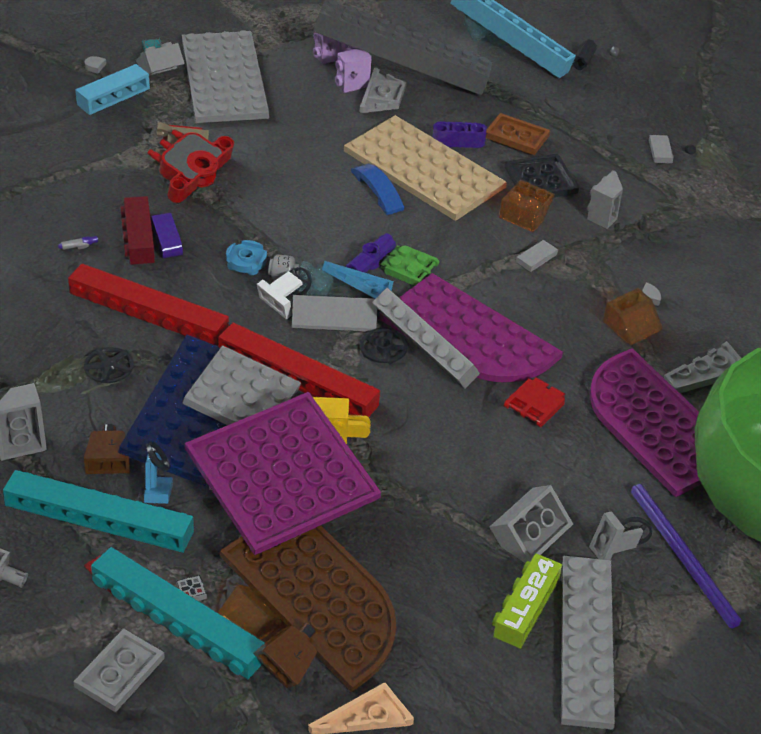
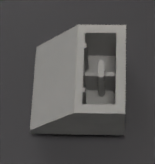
(161, 59)
(605, 200)

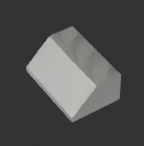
(21, 423)
(532, 523)

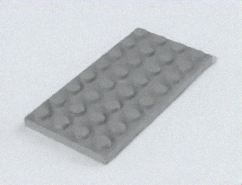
(224, 77)

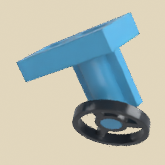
(157, 488)

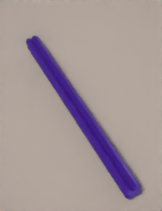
(686, 556)

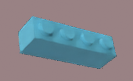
(112, 89)

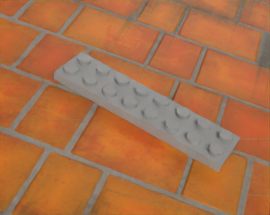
(587, 643)

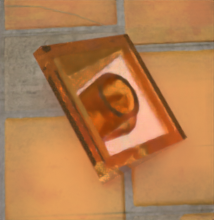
(250, 612)

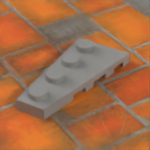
(702, 370)

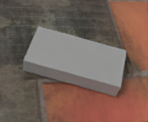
(660, 149)
(536, 255)

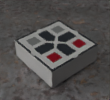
(193, 587)

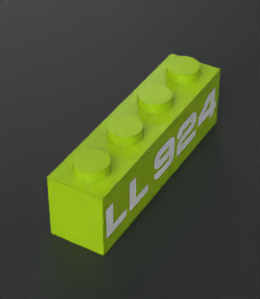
(527, 600)

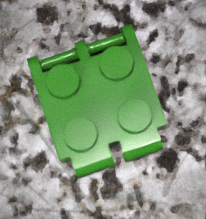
(408, 264)

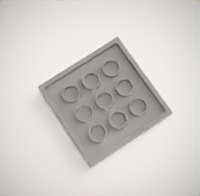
(238, 387)

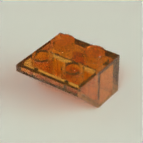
(526, 205)
(632, 316)

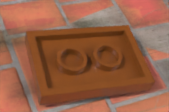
(517, 134)

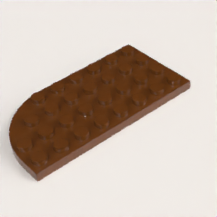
(326, 587)

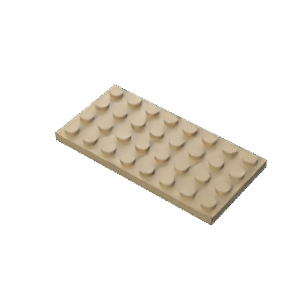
(425, 167)

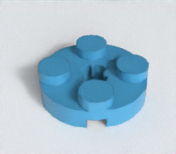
(238, 261)

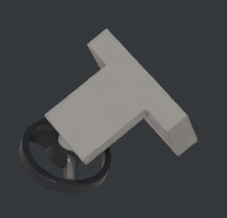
(615, 537)

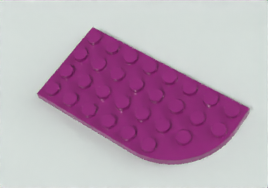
(486, 338)
(648, 419)

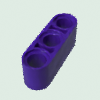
(460, 134)
(166, 235)

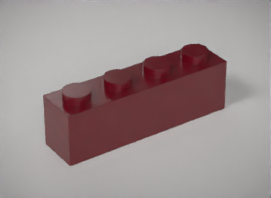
(139, 230)

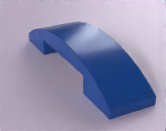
(381, 186)

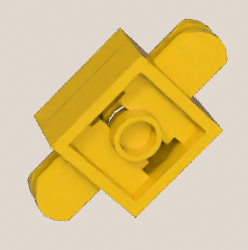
(346, 425)

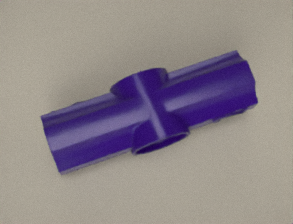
(372, 254)

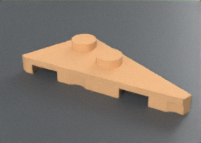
(370, 711)

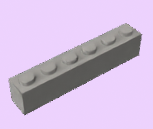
(426, 338)

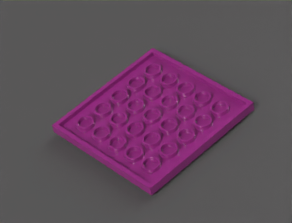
(282, 472)

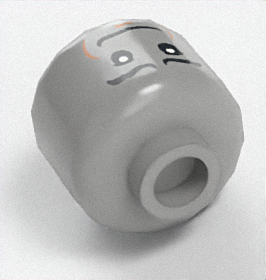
(280, 265)

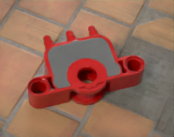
(189, 160)

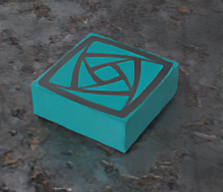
(149, 43)

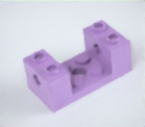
(351, 63)

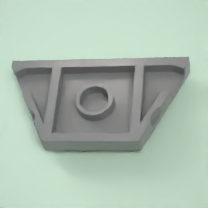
(382, 93)

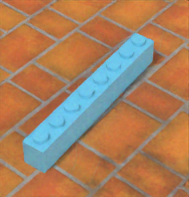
(518, 34)

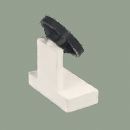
(276, 292)

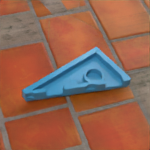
(362, 281)

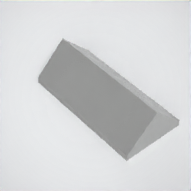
(334, 313)

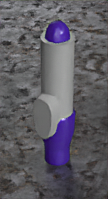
(80, 243)

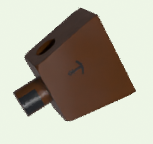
(102, 452)
(288, 654)

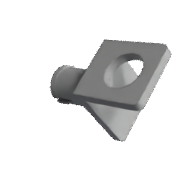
(10, 574)

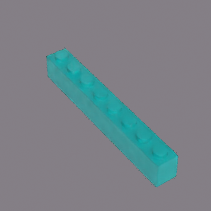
(99, 511)
(177, 612)

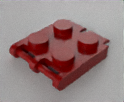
(536, 401)

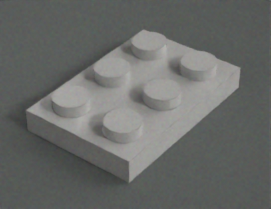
(119, 670)

